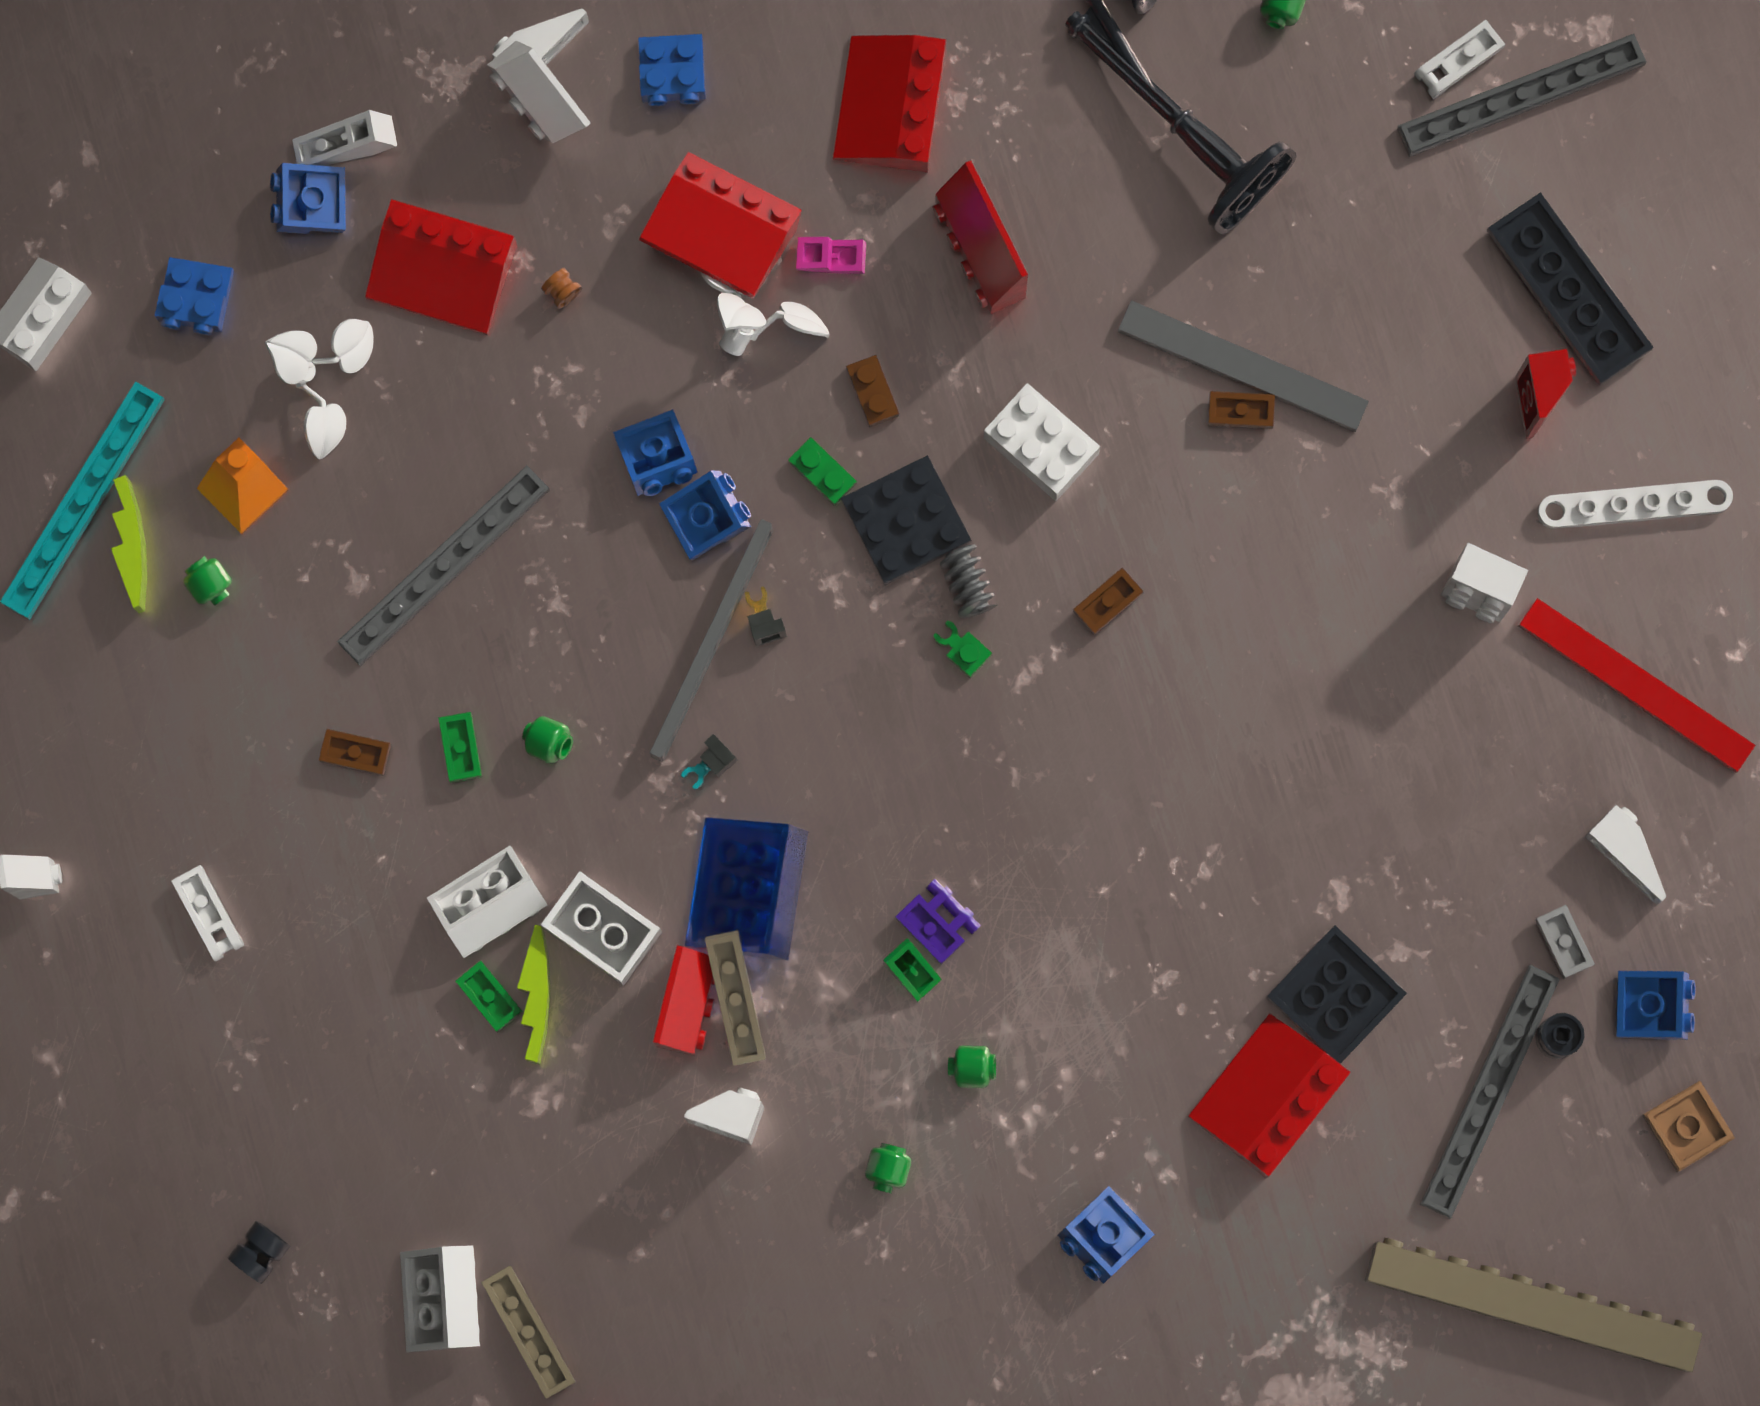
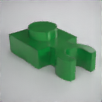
(965, 652)

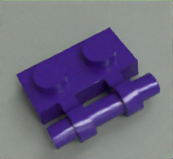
(930, 928)

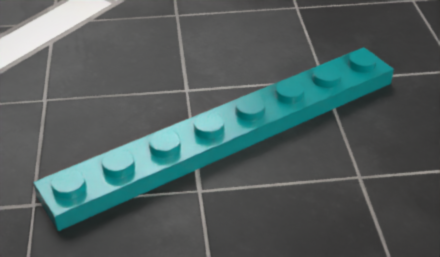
(82, 500)

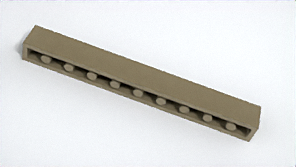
(1533, 1306)

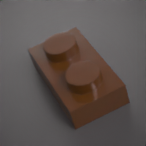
(872, 391)
(1241, 410)
(1108, 601)
(354, 752)

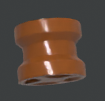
(561, 288)

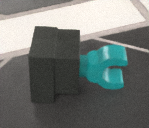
(715, 758)

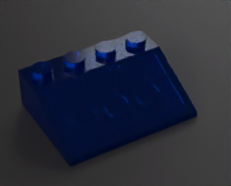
(748, 885)

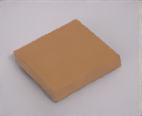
(1688, 1126)

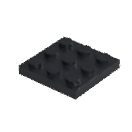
(906, 520)
(1336, 995)

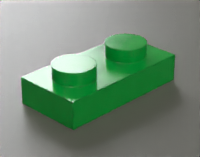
(822, 471)
(460, 747)
(489, 996)

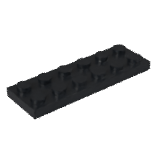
(1570, 289)

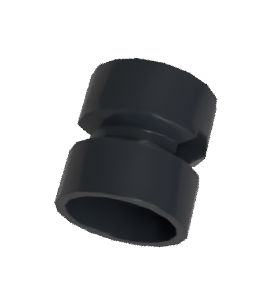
(1559, 1036)
(258, 1252)

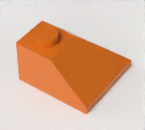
(241, 486)

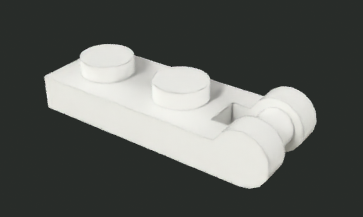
(1460, 58)
(207, 911)

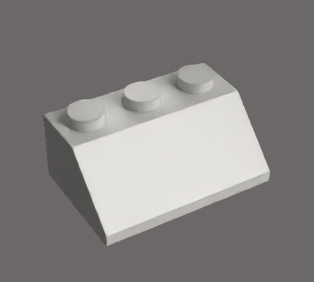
(536, 93)
(40, 312)
(487, 901)
(729, 1114)
(439, 1298)

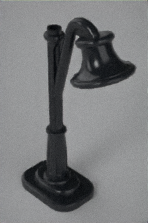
(1244, 181)

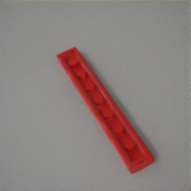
(1637, 685)

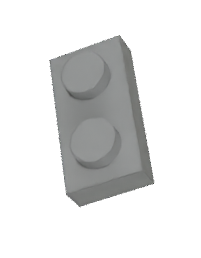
(1564, 941)

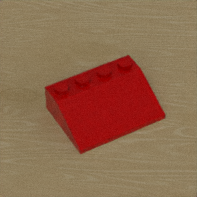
(890, 101)
(721, 225)
(981, 240)
(440, 266)
(1269, 1095)

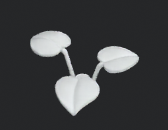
(741, 318)
(294, 364)

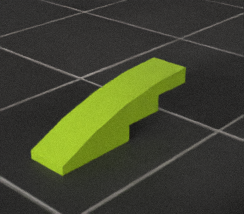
(131, 554)
(536, 982)

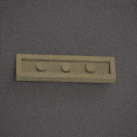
(735, 998)
(528, 1332)

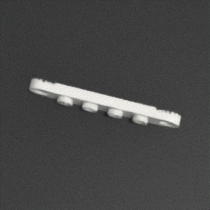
(1635, 504)

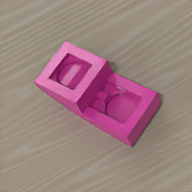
(830, 255)

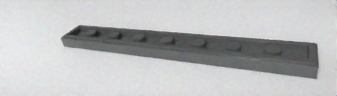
(1521, 95)
(1243, 366)
(443, 565)
(711, 641)
(1489, 1091)

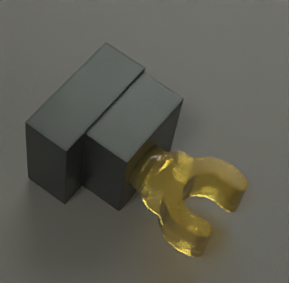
(762, 624)

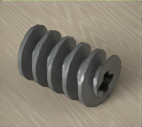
(967, 581)

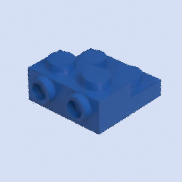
(671, 69)
(308, 198)
(194, 296)
(656, 453)
(706, 513)
(1655, 1005)
(1104, 1236)

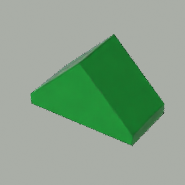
(911, 969)

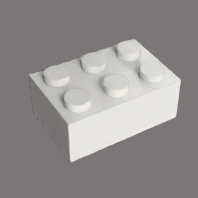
(1041, 442)
(1483, 583)
(601, 928)

